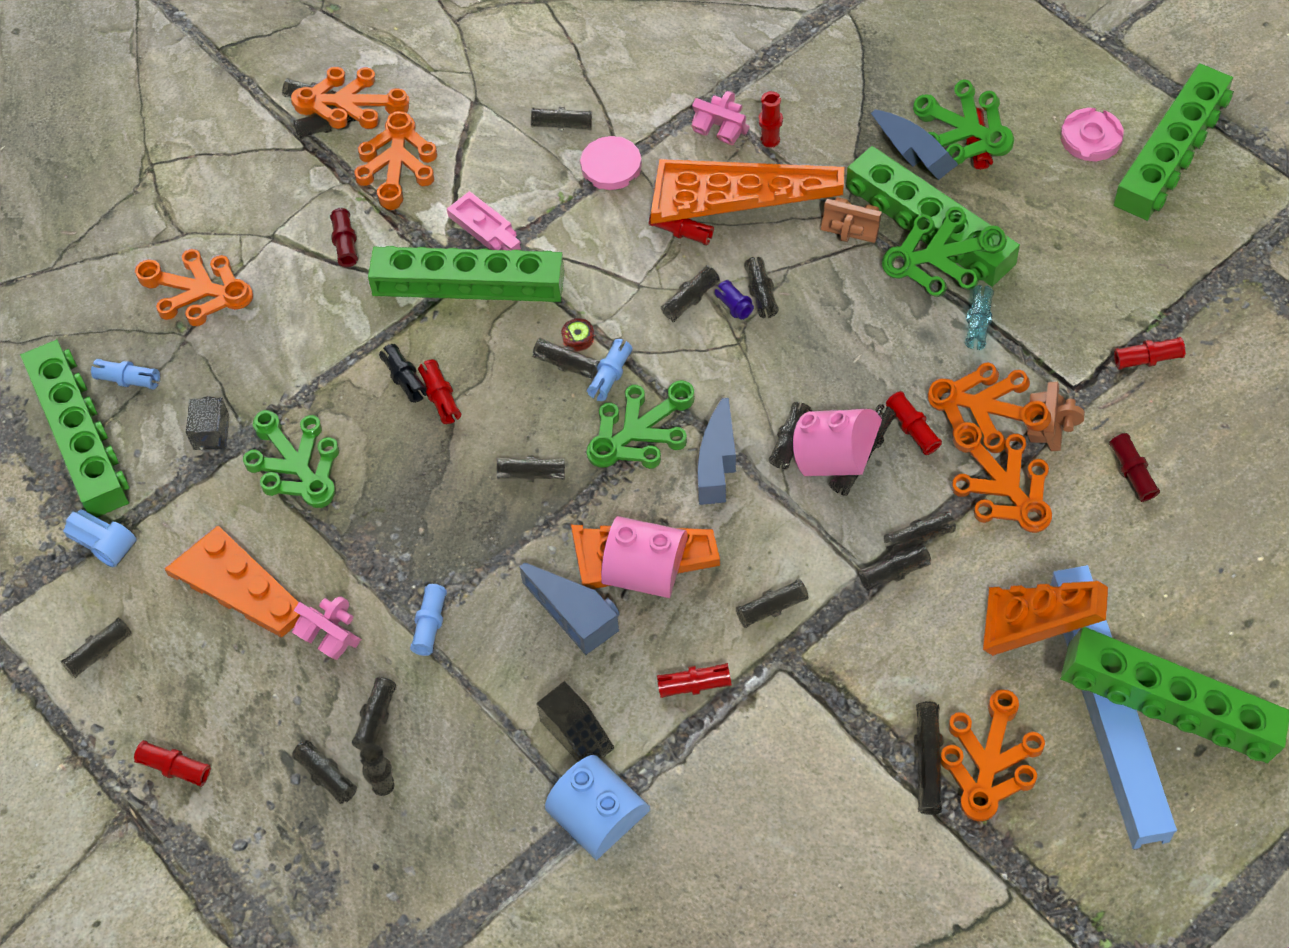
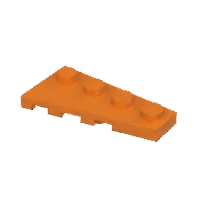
(699, 552)
(237, 581)
(1034, 614)

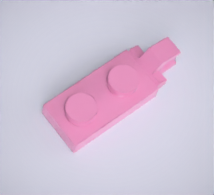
(483, 223)

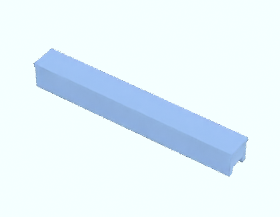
(1125, 751)

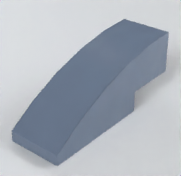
(915, 143)
(716, 456)

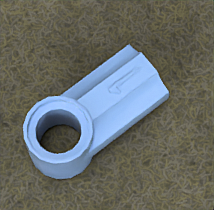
(104, 540)

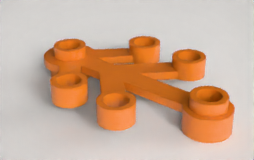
(314, 100)
(398, 128)
(151, 276)
(986, 402)
(1004, 482)
(990, 760)

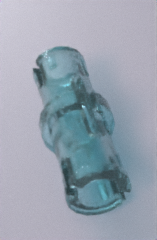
(979, 317)

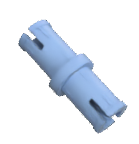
(609, 370)
(125, 374)
(428, 620)

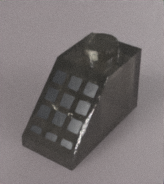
(573, 723)

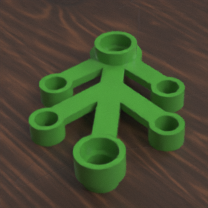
(969, 124)
(939, 252)
(639, 428)
(294, 461)

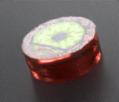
(578, 334)

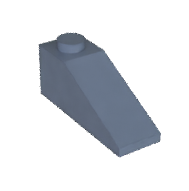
(575, 607)

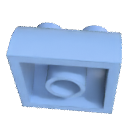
(595, 805)

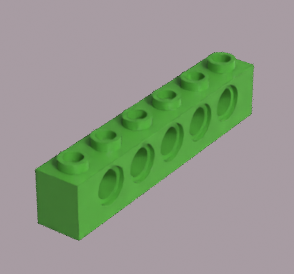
(1173, 142)
(906, 196)
(466, 273)
(75, 430)
(1175, 695)

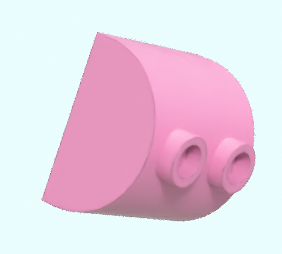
(835, 441)
(642, 556)

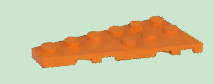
(712, 187)

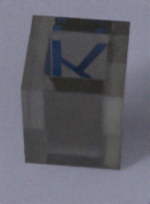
(207, 423)

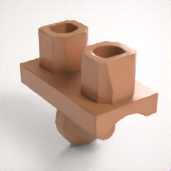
(851, 220)
(1061, 414)

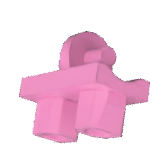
(722, 113)
(312, 621)

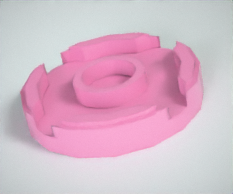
(1092, 134)
(611, 162)

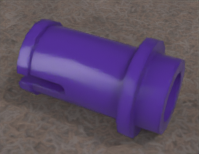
(739, 305)

